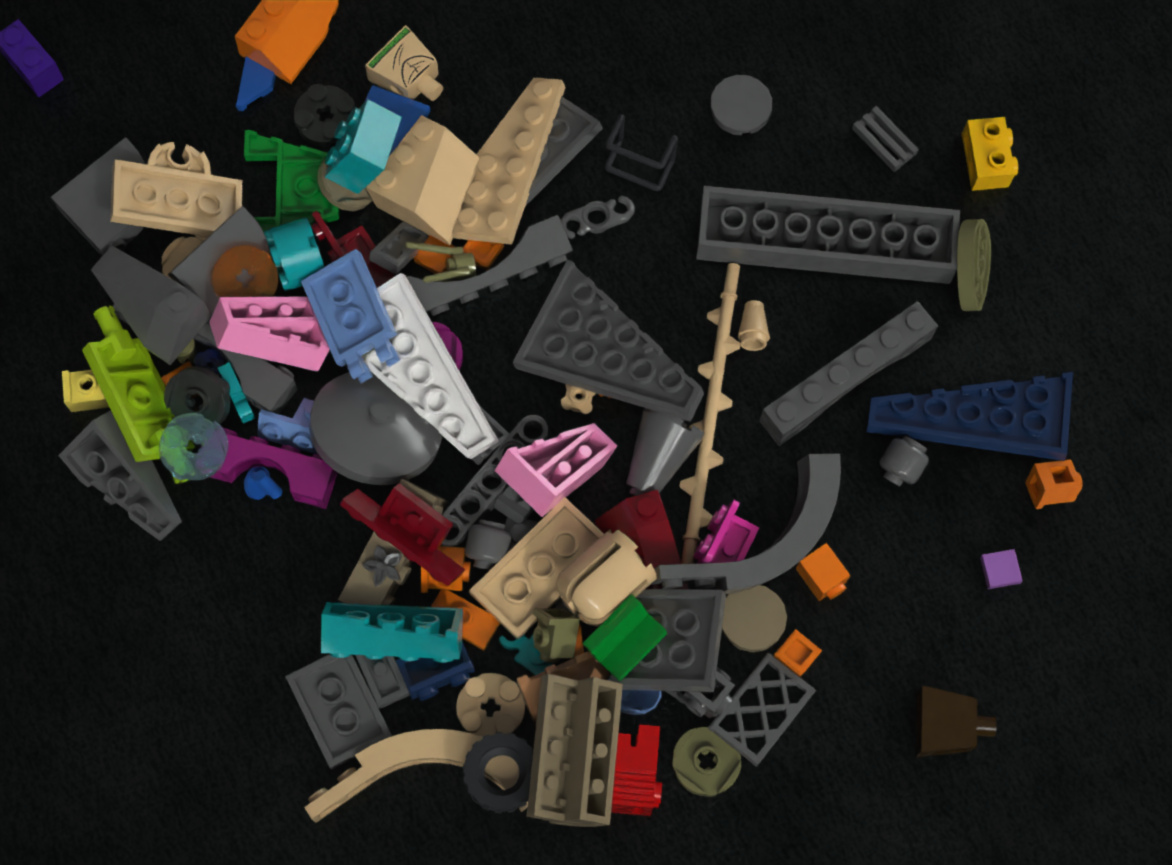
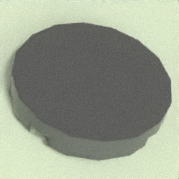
(741, 104)

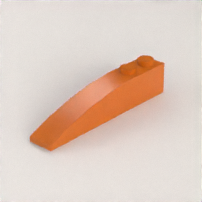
(285, 34)

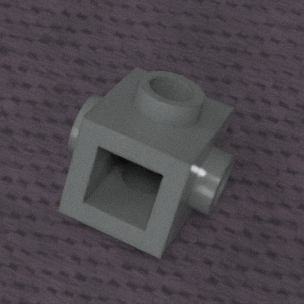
(720, 699)

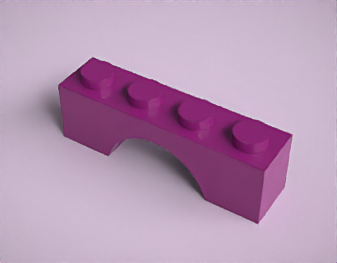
(308, 476)

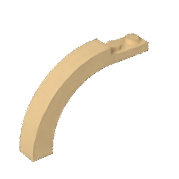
(403, 751)

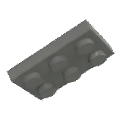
(338, 708)

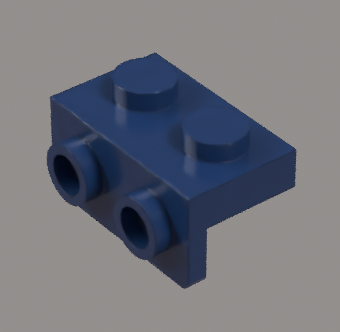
(426, 675)

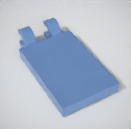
(351, 314)

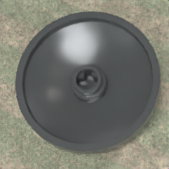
(370, 432)

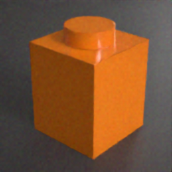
(823, 573)

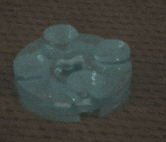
(202, 431)

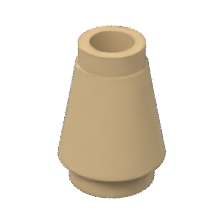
(753, 327)

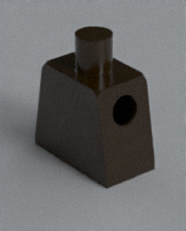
(948, 723)

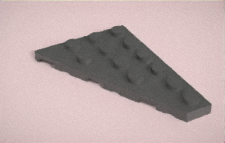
(596, 347)

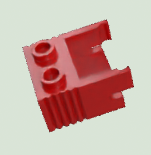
(635, 773)

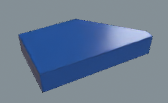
(255, 82)

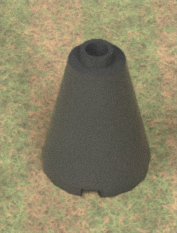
(659, 451)

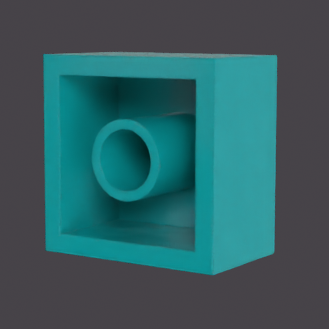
(362, 146)

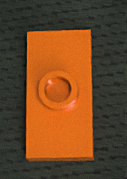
(477, 624)

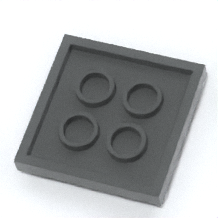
(690, 650)

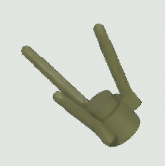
(458, 267)

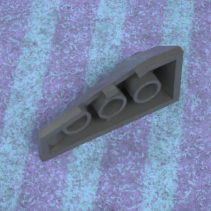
(154, 306)
(105, 461)

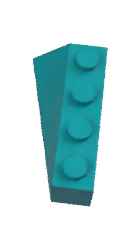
(391, 631)

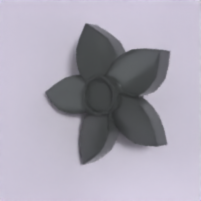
(383, 565)

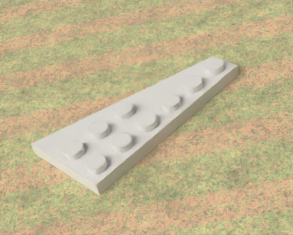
(428, 374)

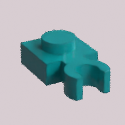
(236, 393)
(528, 655)

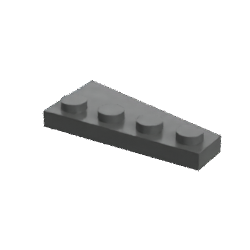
(569, 135)

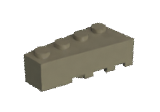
(361, 586)

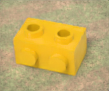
(989, 153)

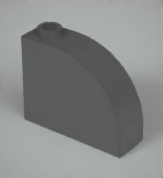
(88, 201)
(196, 268)

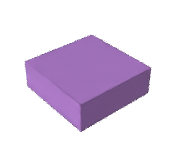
(1001, 569)

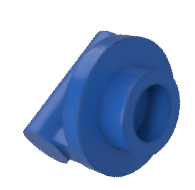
(259, 484)

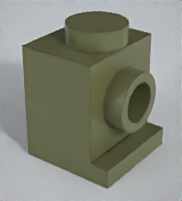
(555, 633)

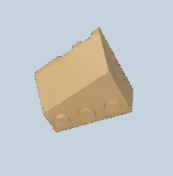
(426, 179)

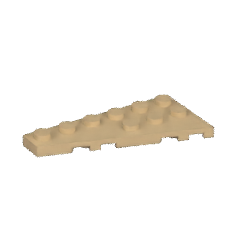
(509, 166)

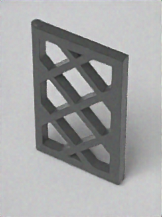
(772, 735)

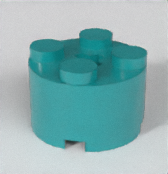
(294, 252)

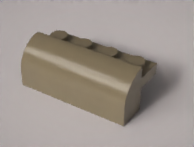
(575, 751)

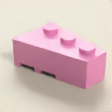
(270, 330)
(555, 467)

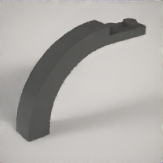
(811, 514)

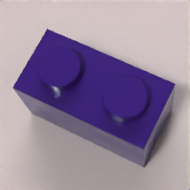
(29, 58)

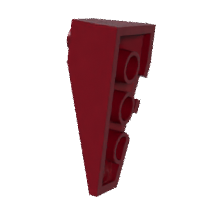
(647, 525)

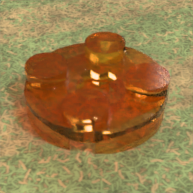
(257, 264)

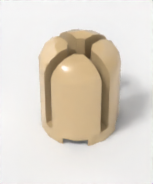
(604, 578)

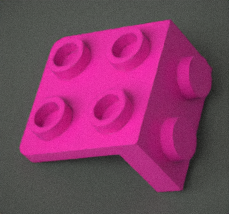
(729, 537)

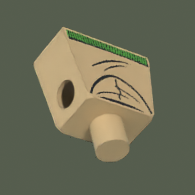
(405, 67)

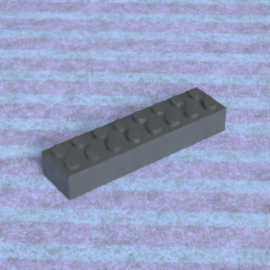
(828, 234)

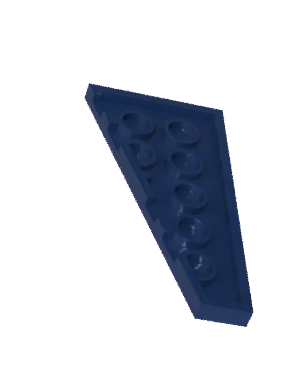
(993, 416)

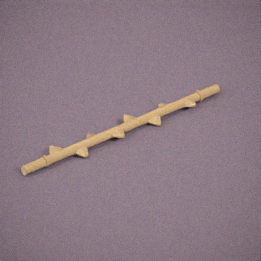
(715, 402)

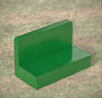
(625, 638)

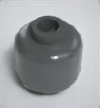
(904, 461)
(487, 543)

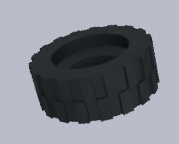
(475, 766)

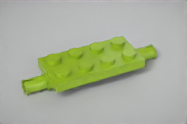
(130, 387)

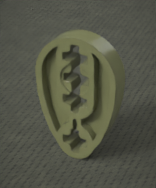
(973, 263)

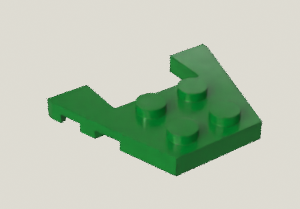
(296, 180)

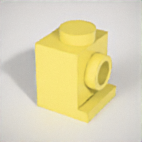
(76, 397)

